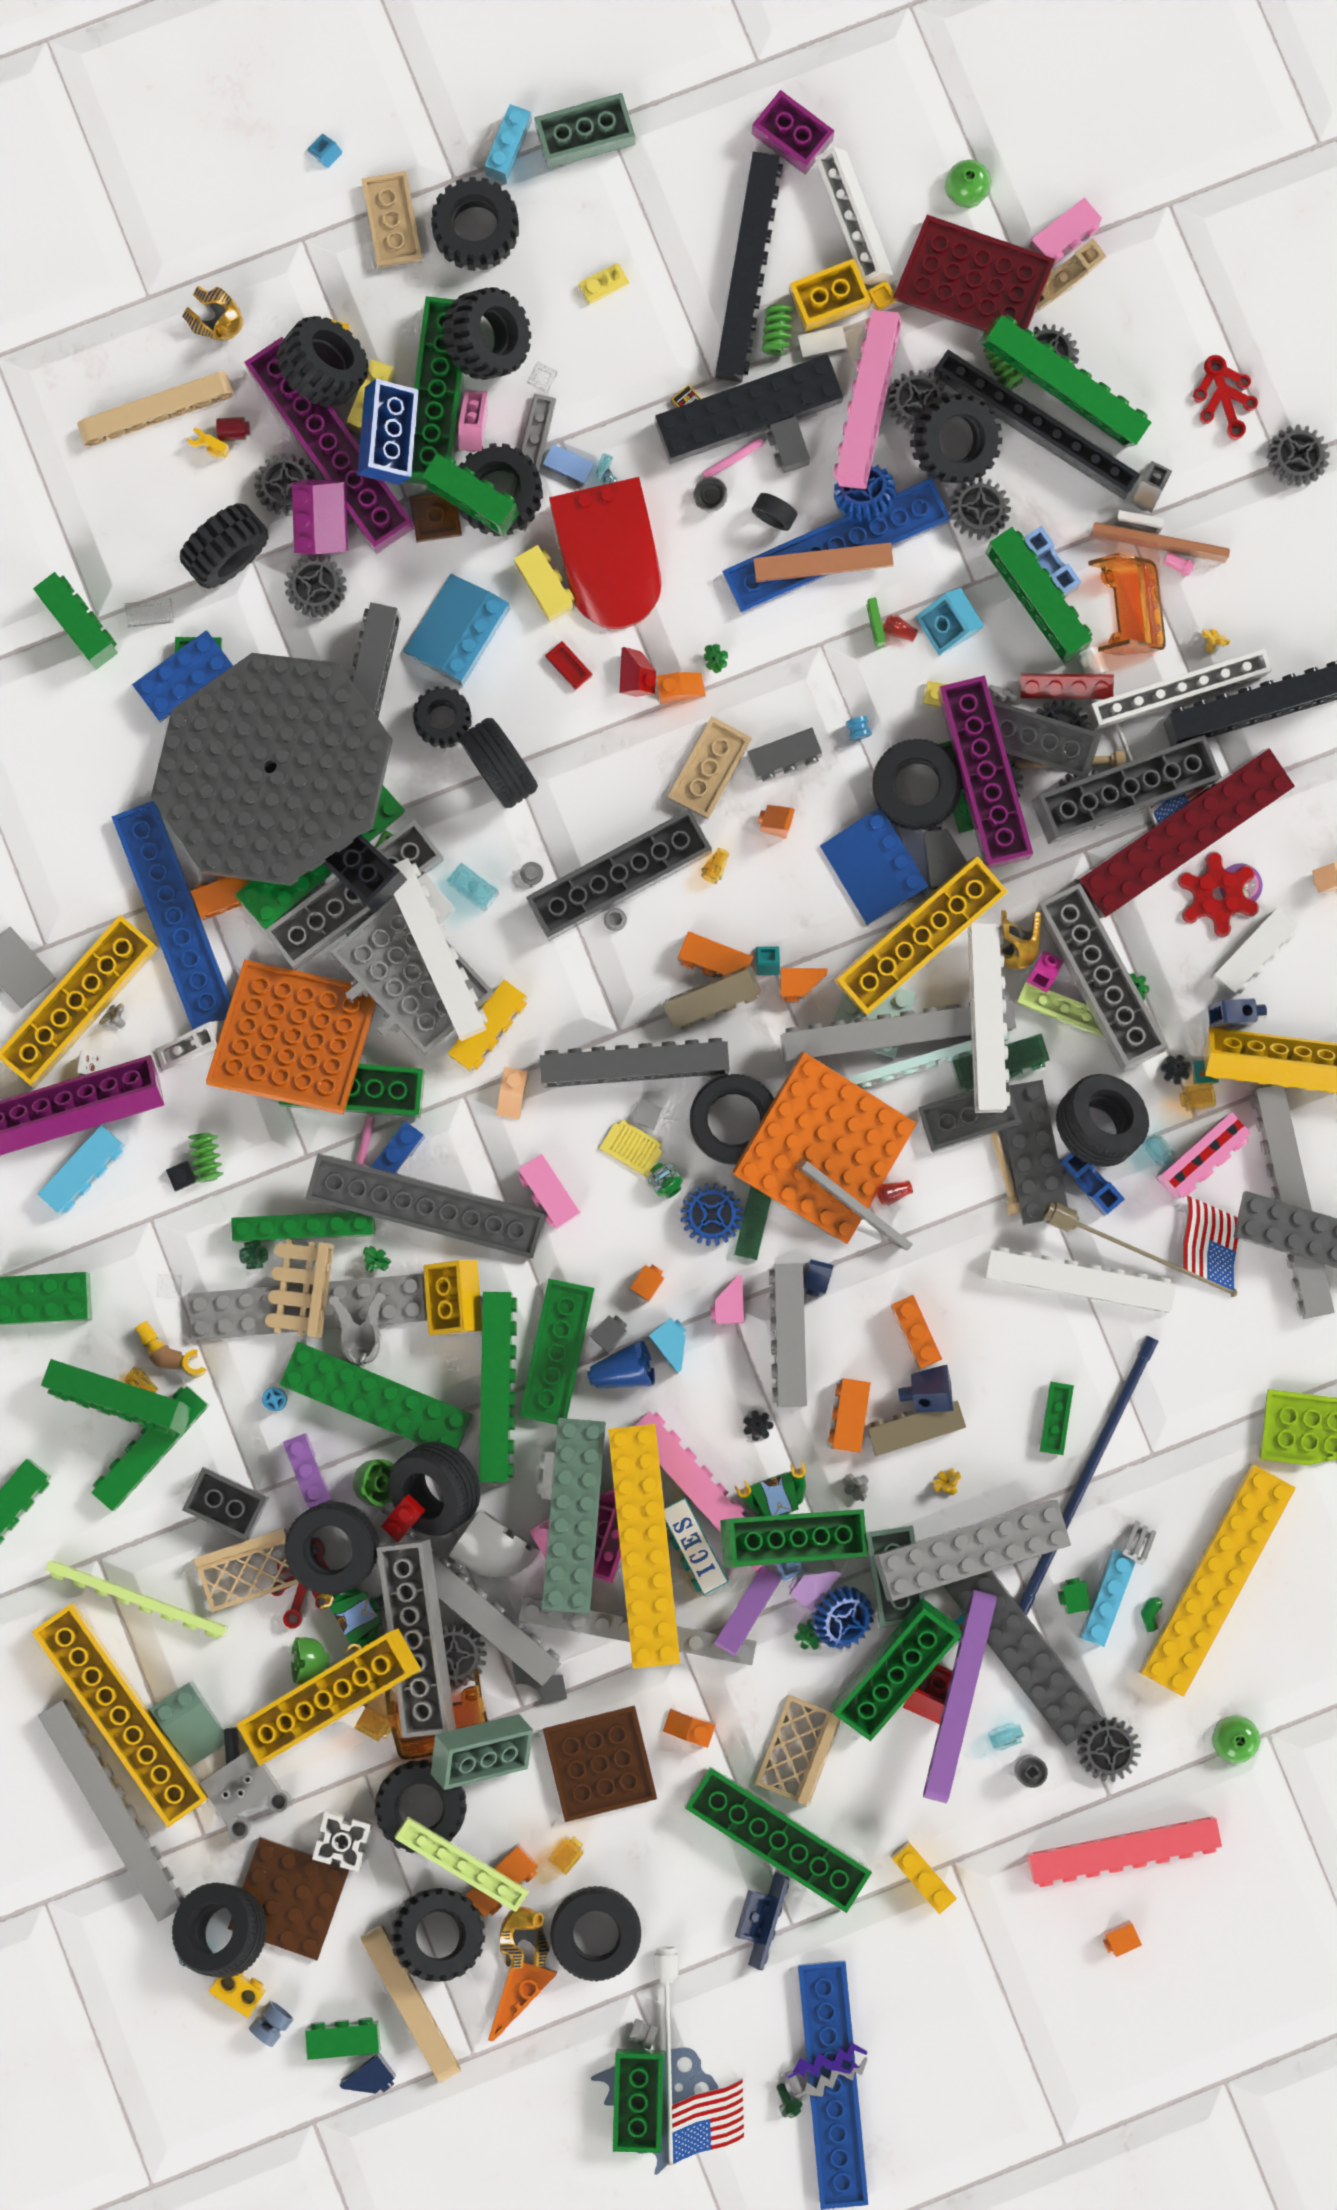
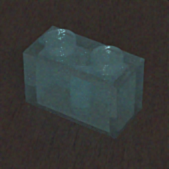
(473, 887)

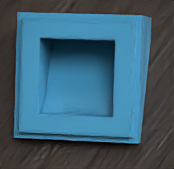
(325, 150)

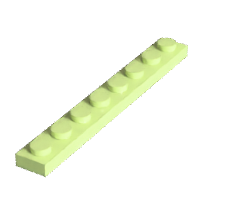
(126, 1596)

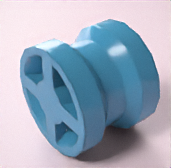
(858, 728)
(270, 1400)

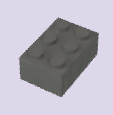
(225, 1503)

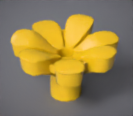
(1214, 639)
(947, 1482)

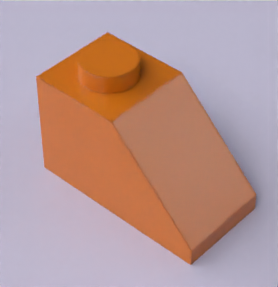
(679, 686)
(776, 820)
(799, 982)
(689, 1728)

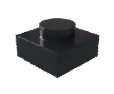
(181, 1176)

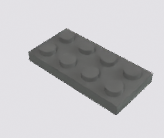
(955, 1120)

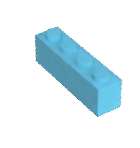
(81, 1170)
(1107, 1598)

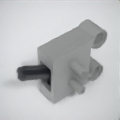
(241, 1785)

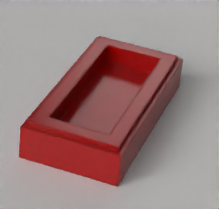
(568, 665)

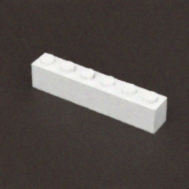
(854, 216)

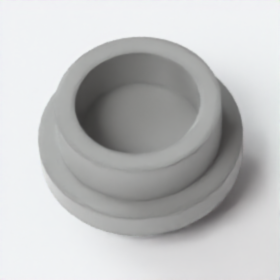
(531, 873)
(615, 919)

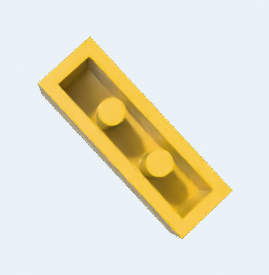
(923, 1877)

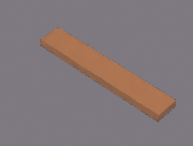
(1160, 542)
(823, 562)

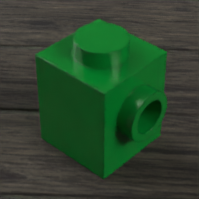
(1074, 1596)

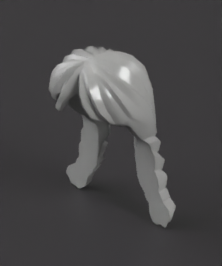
(359, 1342)

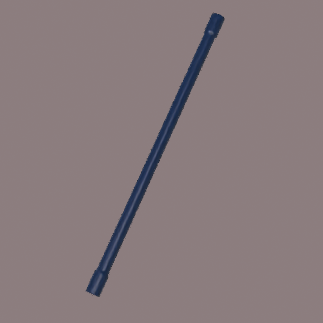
(1144, 1355)

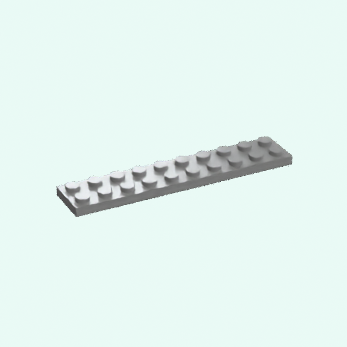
(244, 1310)

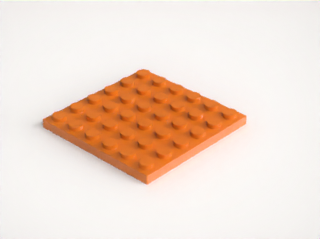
(291, 1038)
(834, 1129)

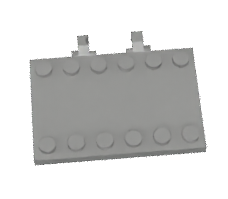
(393, 973)

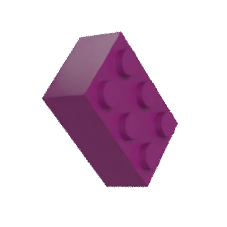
(792, 132)

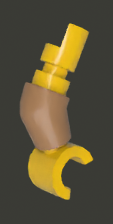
(165, 1357)

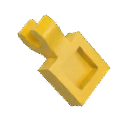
(214, 446)

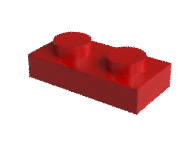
(403, 1518)

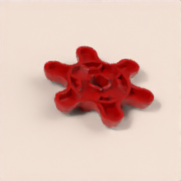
(1218, 910)

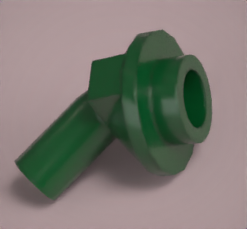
(790, 2106)

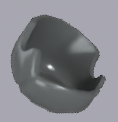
(710, 494)

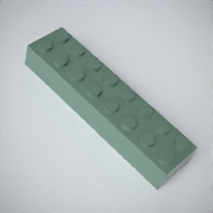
(573, 1516)

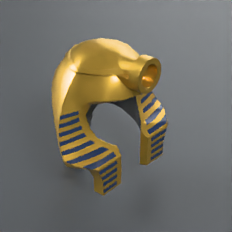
(227, 319)
(1023, 945)
(523, 1925)

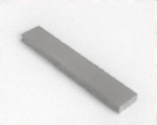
(536, 434)
(853, 1204)

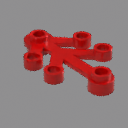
(1224, 394)
(301, 1590)

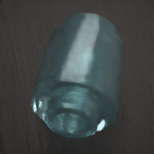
(1159, 1150)
(1006, 1736)

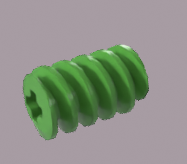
(776, 328)
(1007, 375)
(206, 1157)

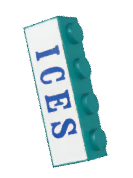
(694, 1547)

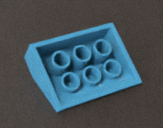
(457, 629)

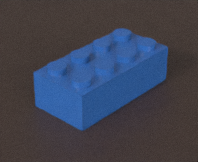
(387, 432)

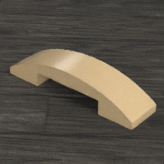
(1071, 272)

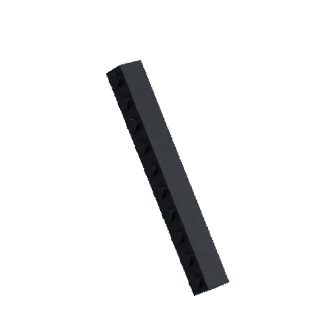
(747, 267)
(1037, 425)

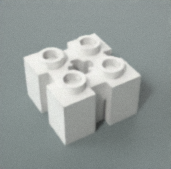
(329, 1847)

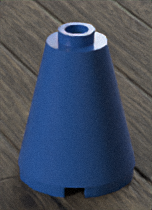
(624, 1368)

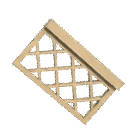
(238, 1551)
(818, 1756)

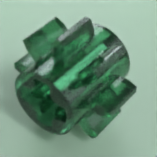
(253, 1255)

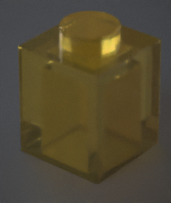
(1198, 1097)
(373, 1724)
(567, 1854)

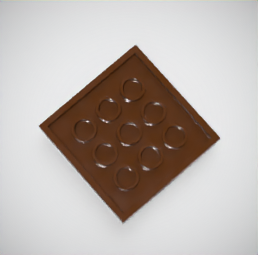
(599, 1763)
(295, 1896)

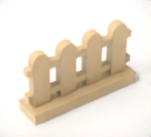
(316, 1301)

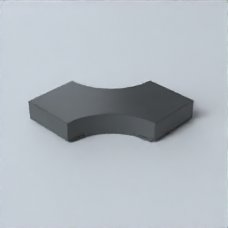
(551, 1691)

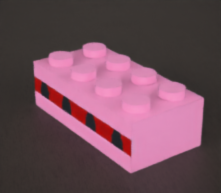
(1204, 1154)

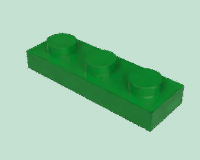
(1056, 1418)

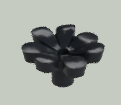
(1172, 1072)
(757, 1431)

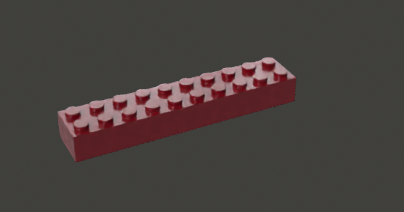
(1185, 832)

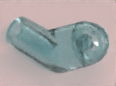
(603, 471)

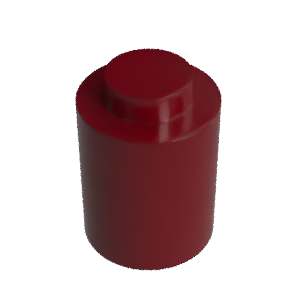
(232, 428)

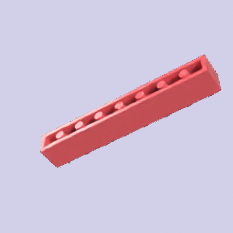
(1124, 1850)

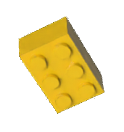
(829, 295)
(453, 1297)

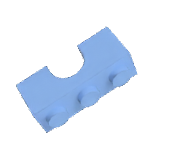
(1062, 575)

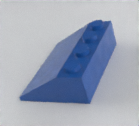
(874, 866)

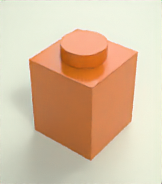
(647, 1282)
(1121, 1939)

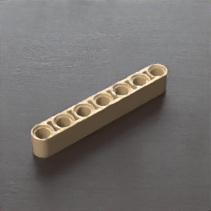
(155, 408)
(411, 2004)

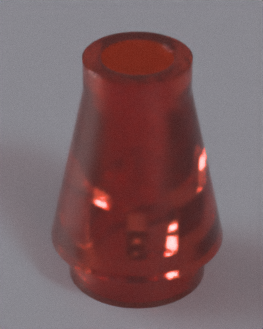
(899, 628)
(892, 1192)

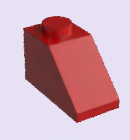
(636, 674)

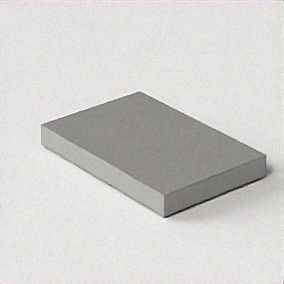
(21, 971)

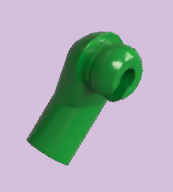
(1149, 1611)

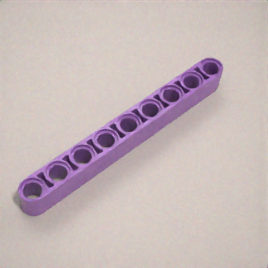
(959, 1696)

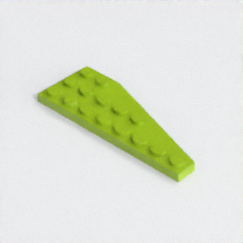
(1299, 1428)

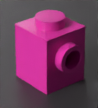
(1045, 971)

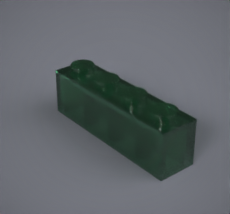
(1021, 1055)

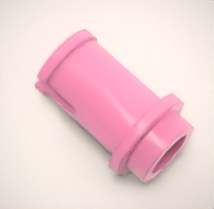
(1179, 564)

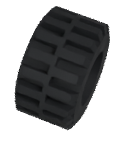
(438, 698)

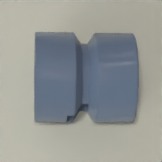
(277, 2017)

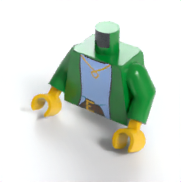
(776, 1494)
(356, 1615)

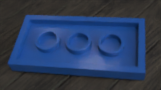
(182, 675)

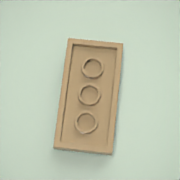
(392, 219)
(709, 767)

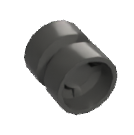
(1030, 1771)

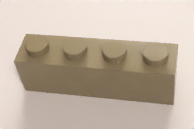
(711, 997)
(913, 1429)

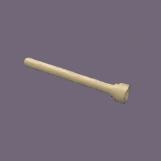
(1115, 759)
(1013, 1204)

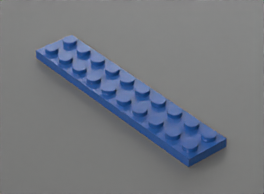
(911, 514)
(173, 914)
(837, 2113)

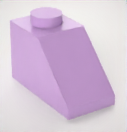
(812, 1586)

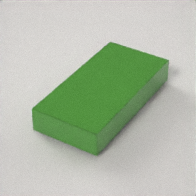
(875, 622)

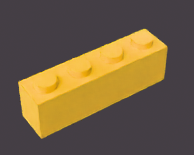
(499, 1012)

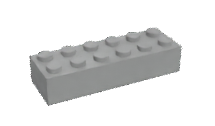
(789, 1335)

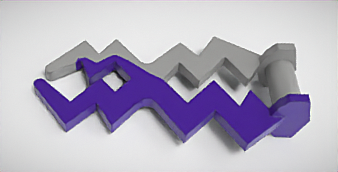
(835, 2067)

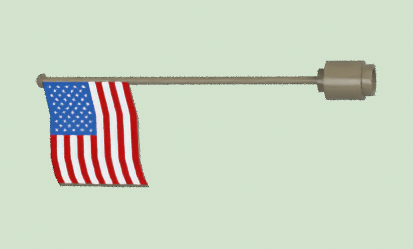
(1207, 1241)

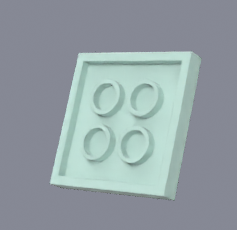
(897, 1002)

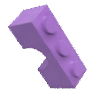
(306, 1470)

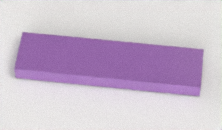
(748, 1611)

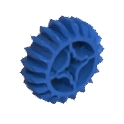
(868, 501)
(724, 1226)
(839, 1606)

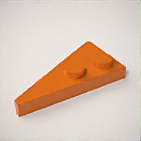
(519, 1990)

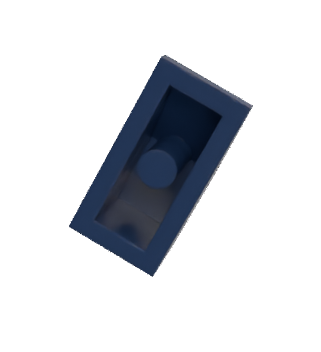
(817, 1278)
(370, 2077)

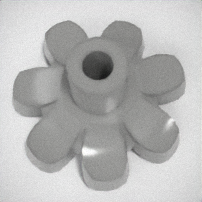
(1002, 695)
(113, 1017)
(856, 1485)

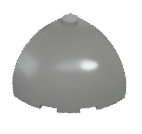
(492, 1549)

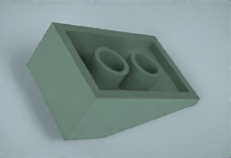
(189, 1723)

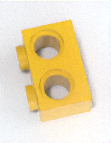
(234, 1996)

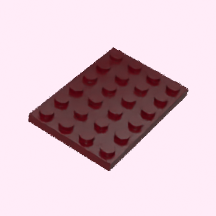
(972, 276)

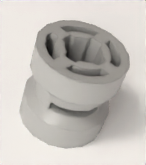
(640, 2032)

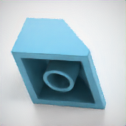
(949, 621)
(670, 1342)

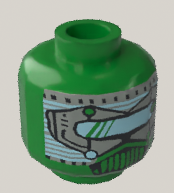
(665, 1180)

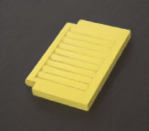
(632, 1147)

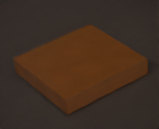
(434, 518)

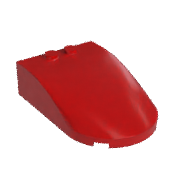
(608, 552)

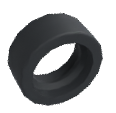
(774, 511)

